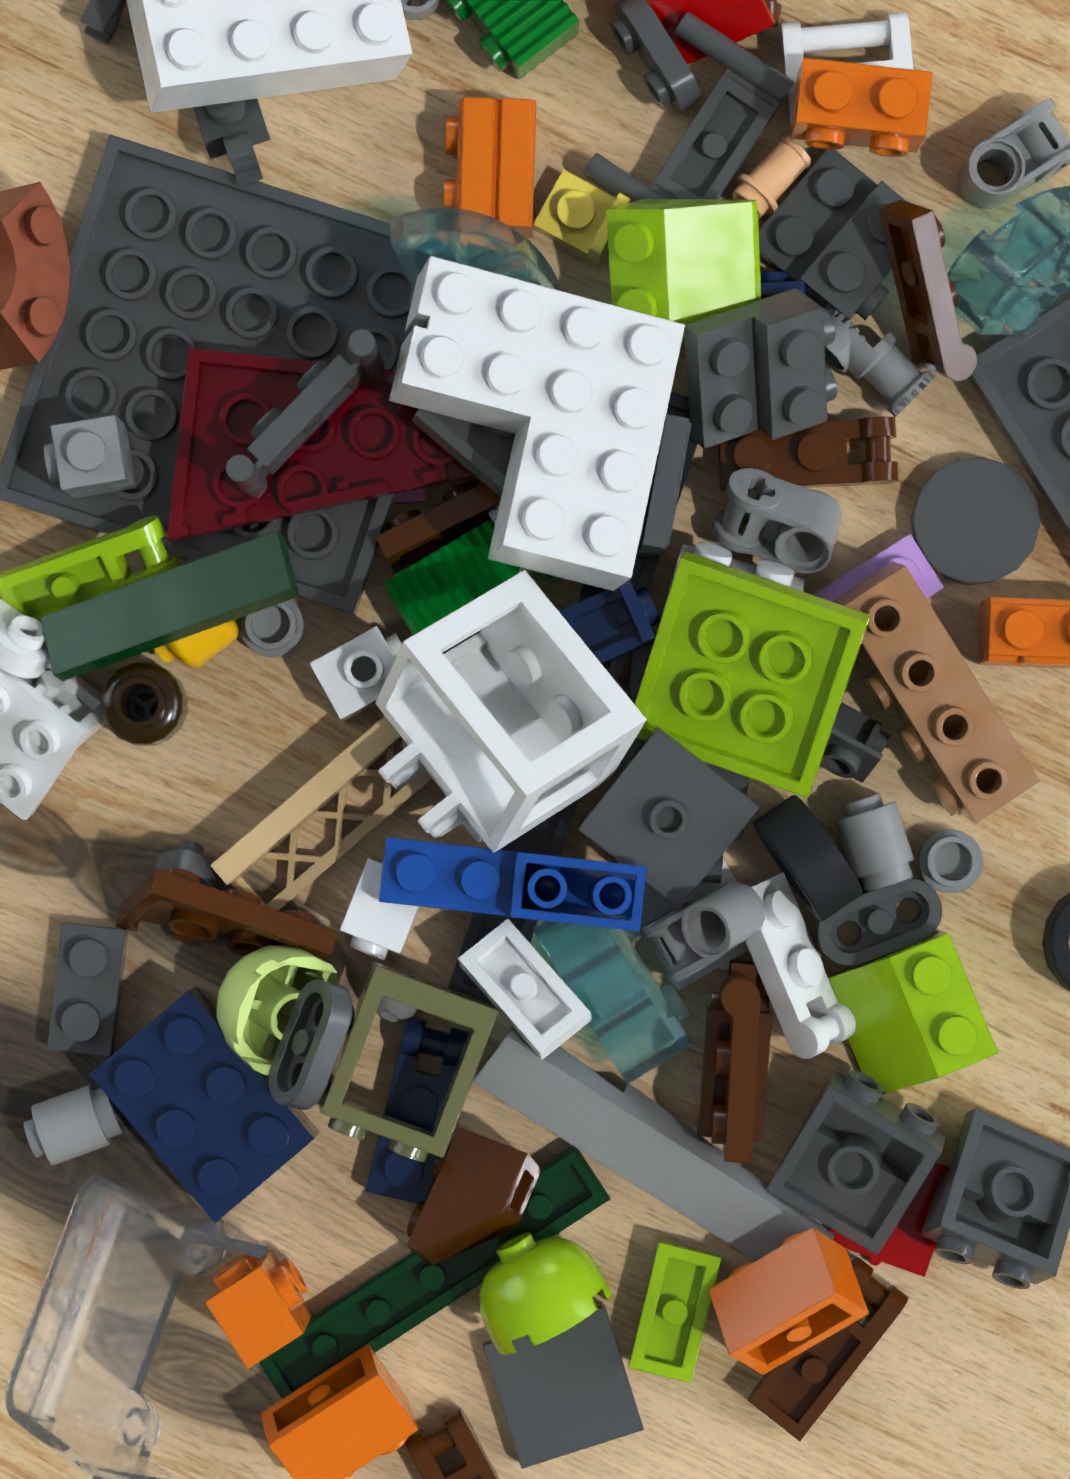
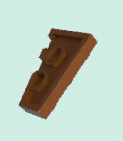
(205, 913)

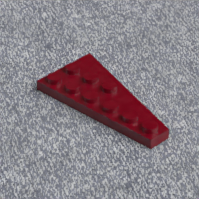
(354, 456)

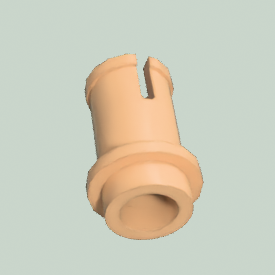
(772, 175)

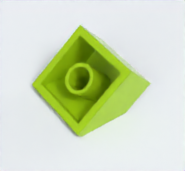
(684, 257)
(913, 1014)

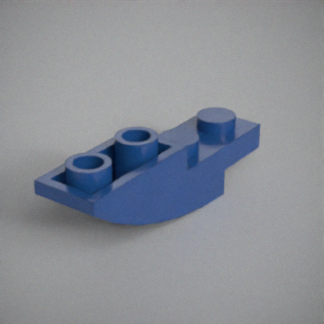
(512, 884)

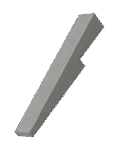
(642, 1145)

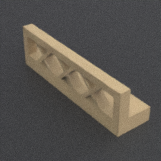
(306, 804)

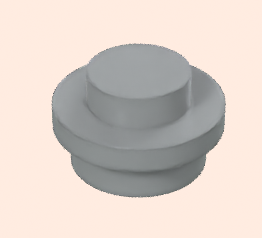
(273, 629)
(950, 861)

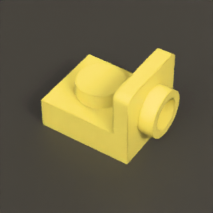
(578, 216)

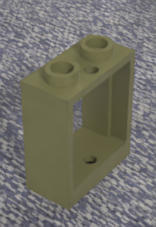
(434, 999)

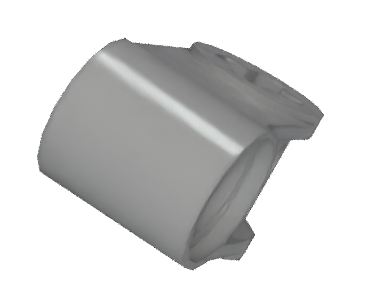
(1026, 151)
(782, 521)
(705, 929)

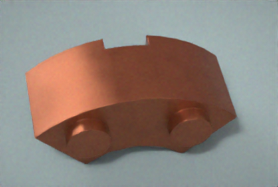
(31, 275)

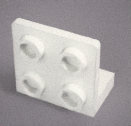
(40, 732)

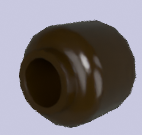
(124, 693)

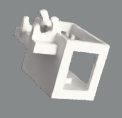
(505, 718)

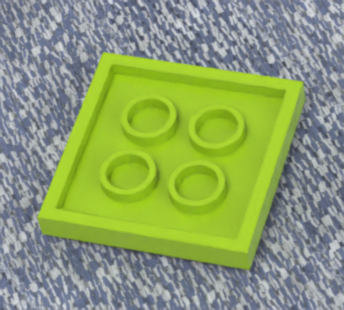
(749, 672)

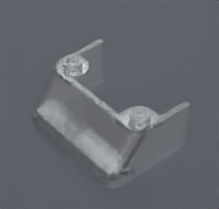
(102, 1321)

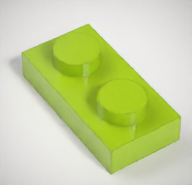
(674, 1311)

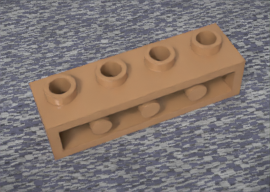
(936, 697)

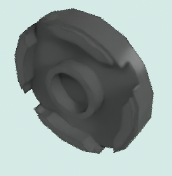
(975, 521)

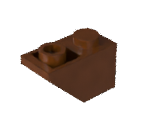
(474, 1199)

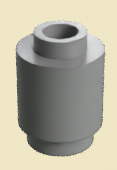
(875, 842)
(73, 1124)

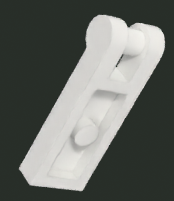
(796, 974)

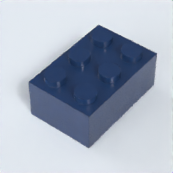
(202, 1105)

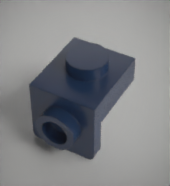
(614, 621)

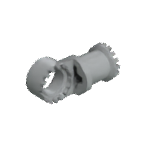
(881, 366)

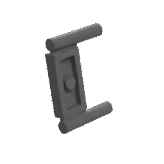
(721, 130)
(322, 392)

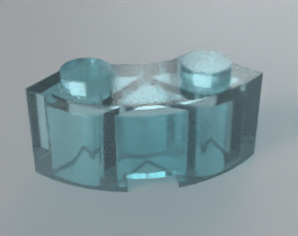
(467, 240)
(1017, 269)
(627, 1008)

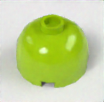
(538, 1290)

